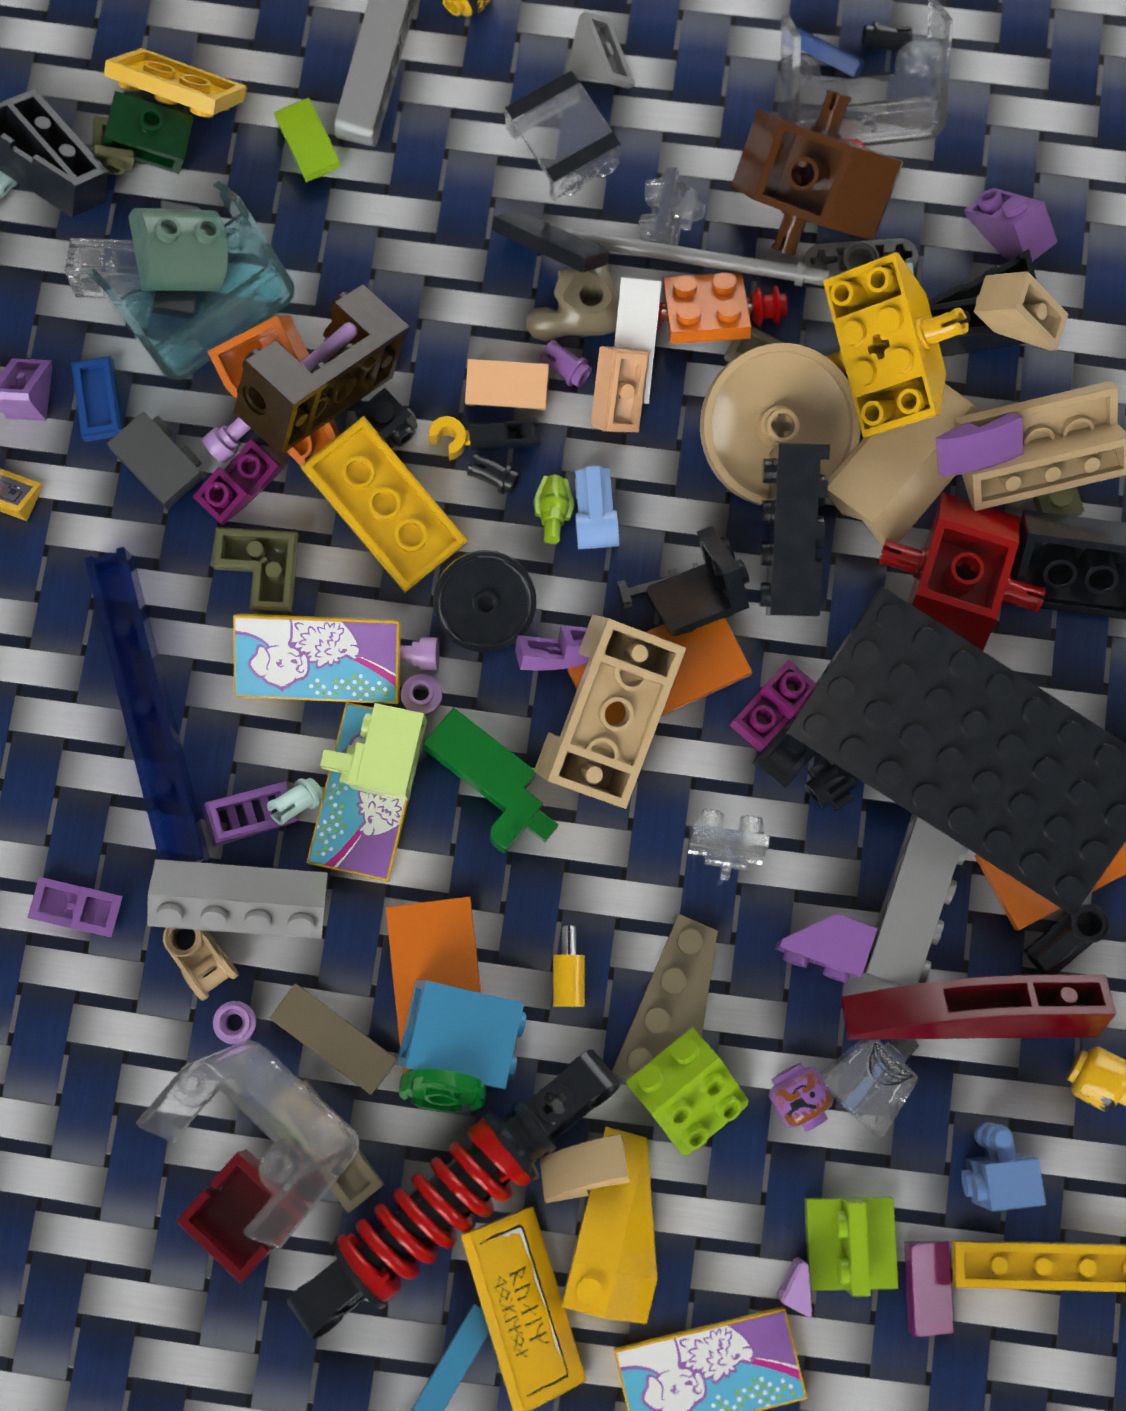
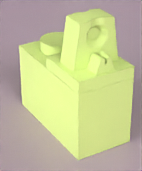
(387, 758)

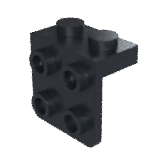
(705, 591)

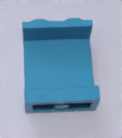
(462, 1032)

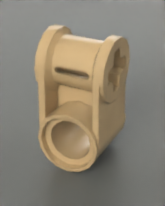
(199, 961)

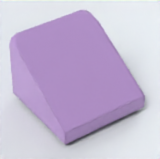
(796, 1288)

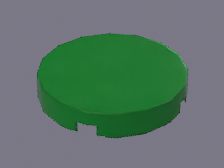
(442, 1090)

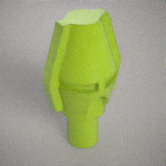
(553, 506)

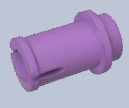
(566, 364)

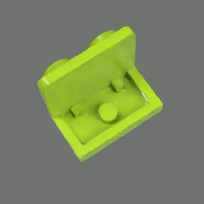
(688, 1092)

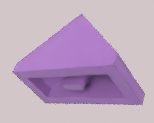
(25, 389)

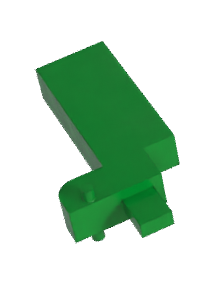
(493, 774)

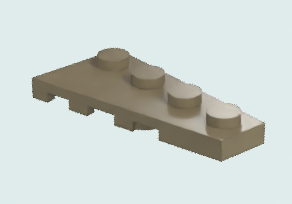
(673, 997)

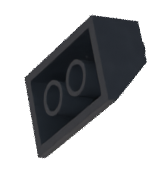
(1075, 561)

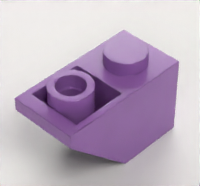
(1012, 223)
(833, 943)

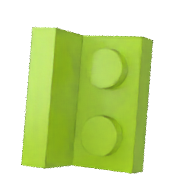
(851, 1244)

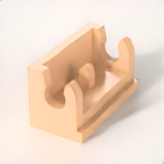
(507, 384)

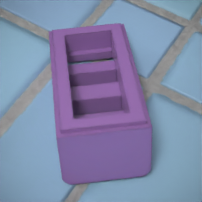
(214, 825)

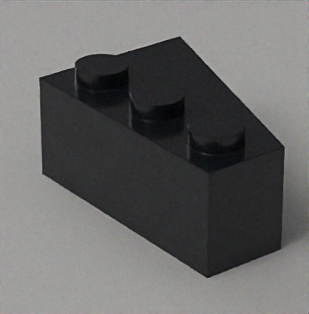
(48, 155)
(964, 296)

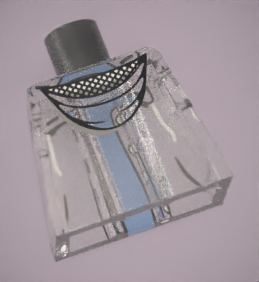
(872, 1081)

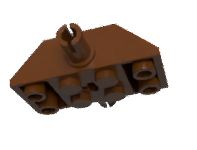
(848, 182)

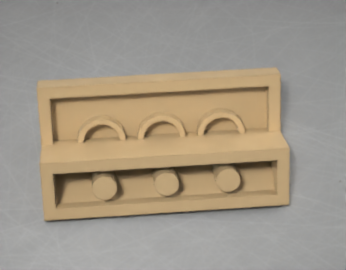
(1066, 445)
(895, 473)

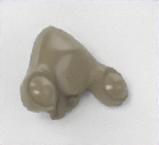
(585, 306)

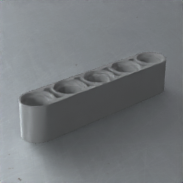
(373, 70)

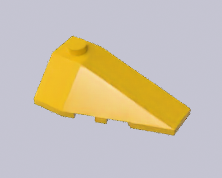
(615, 1247)

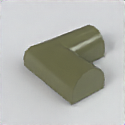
(271, 559)

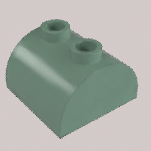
(179, 249)

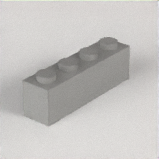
(237, 899)
(913, 905)

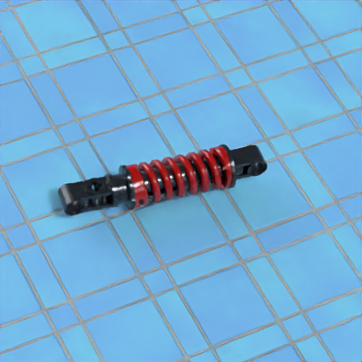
(499, 1154)

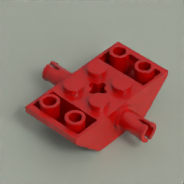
(981, 546)

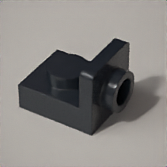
(389, 418)

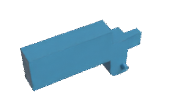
(454, 1362)

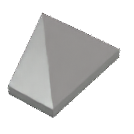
(598, 52)

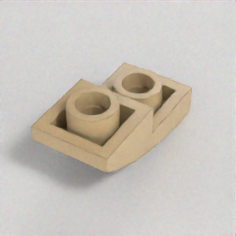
(583, 1167)

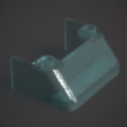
(251, 294)

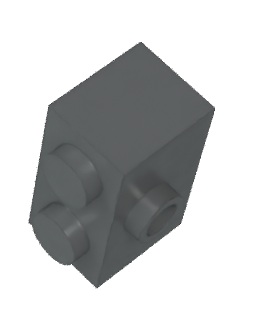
(155, 460)

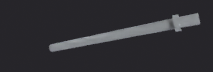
(797, 273)

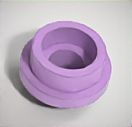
(425, 706)
(222, 1017)

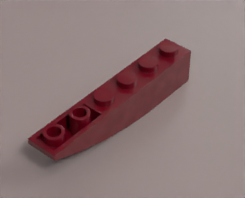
(983, 1009)

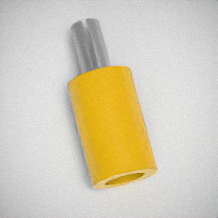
(568, 973)

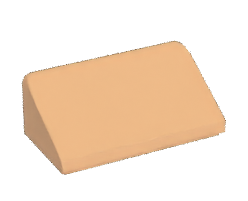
(619, 389)

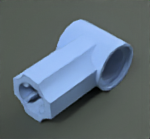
(595, 517)

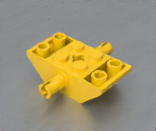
(883, 307)

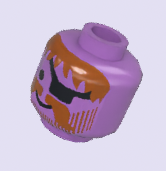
(800, 1097)

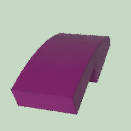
(239, 483)
(773, 706)

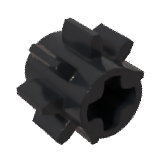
(830, 785)

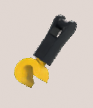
(483, 435)

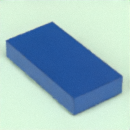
(830, 54)
(97, 398)

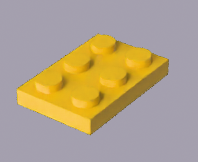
(175, 82)

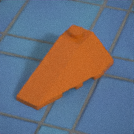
(231, 354)

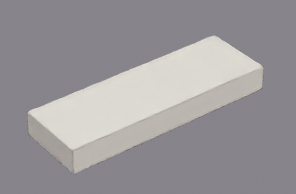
(638, 320)

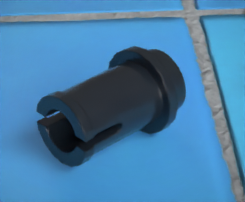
(884, 37)
(496, 473)

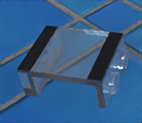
(565, 134)

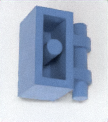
(1002, 1177)

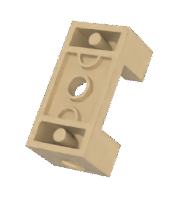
(622, 668)

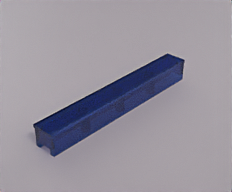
(146, 708)

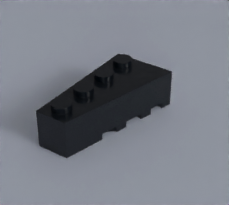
(793, 529)

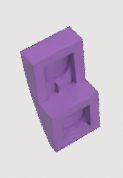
(977, 448)
(551, 654)
(75, 907)

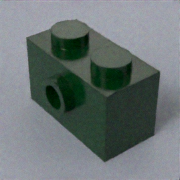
(151, 130)

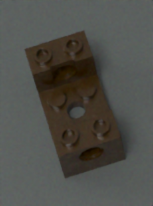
(290, 402)

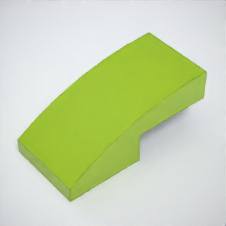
(307, 139)

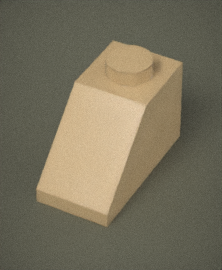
(1021, 309)

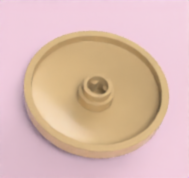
(772, 399)

